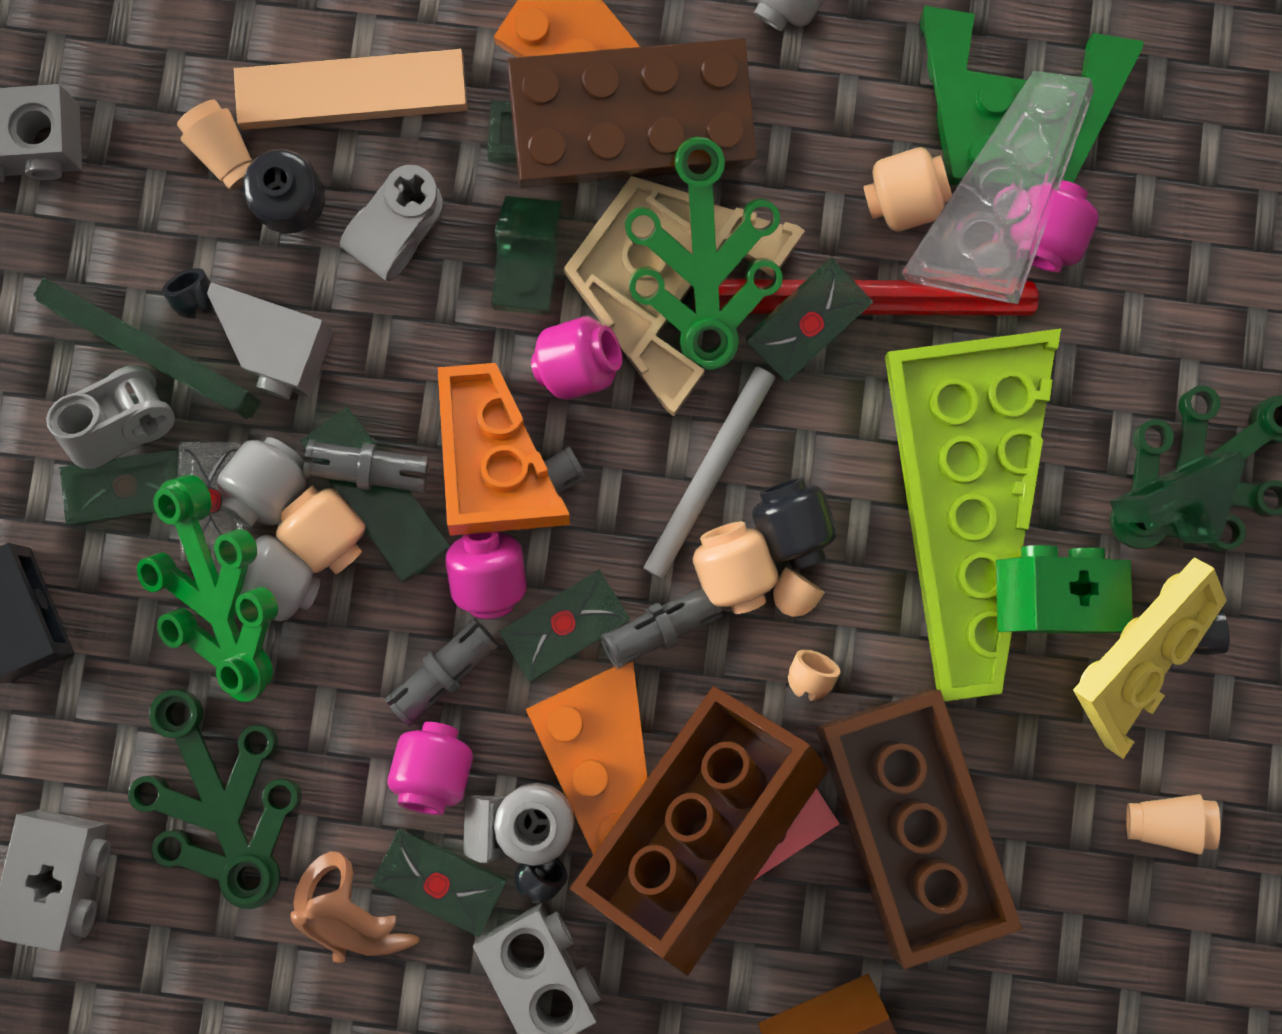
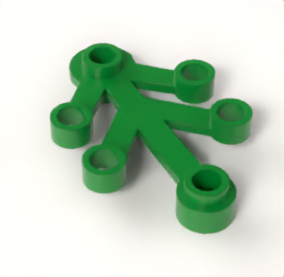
(705, 266)
(239, 659)

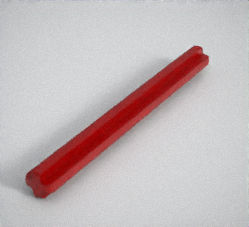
(899, 298)

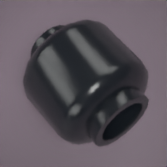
(284, 191)
(795, 522)

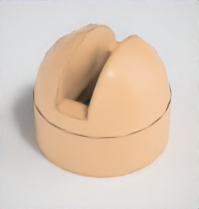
(795, 594)
(812, 674)

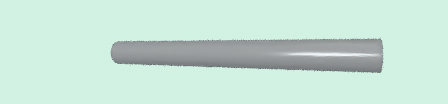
(709, 473)

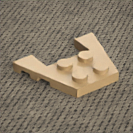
(608, 258)

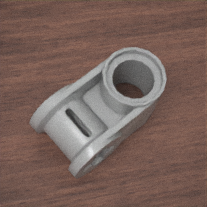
(390, 229)
(107, 419)

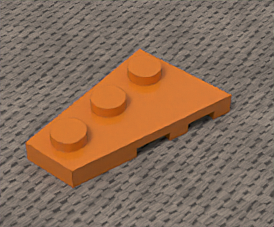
(561, 28)
(488, 458)
(595, 747)

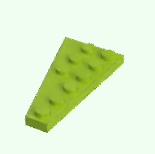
(970, 472)

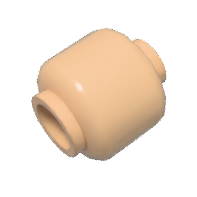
(908, 189)
(322, 529)
(735, 567)

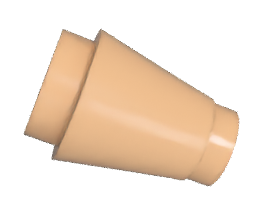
(216, 142)
(1175, 823)

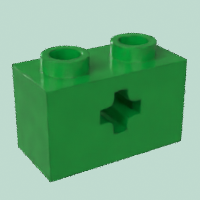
(1063, 593)

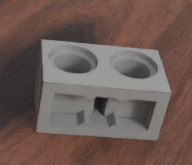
(24, 114)
(523, 983)

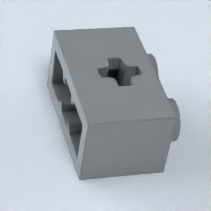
(29, 904)

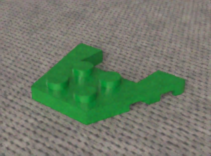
(976, 102)

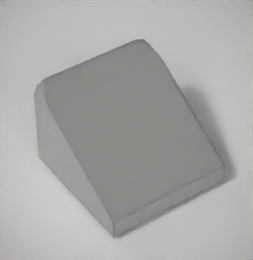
(479, 831)

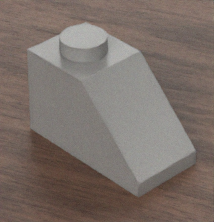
(272, 341)

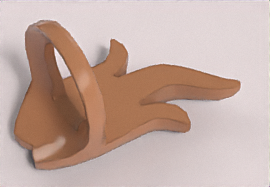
(337, 921)

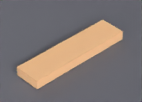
(350, 89)

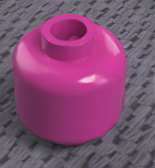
(1067, 229)
(576, 358)
(486, 573)
(430, 769)

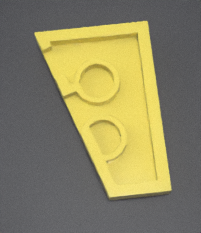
(1135, 667)

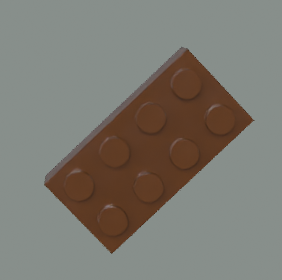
(629, 111)
(918, 828)
(700, 829)

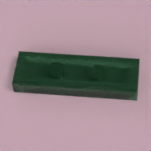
(390, 514)

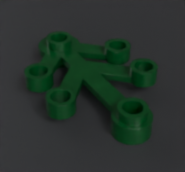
(1261, 431)
(219, 806)

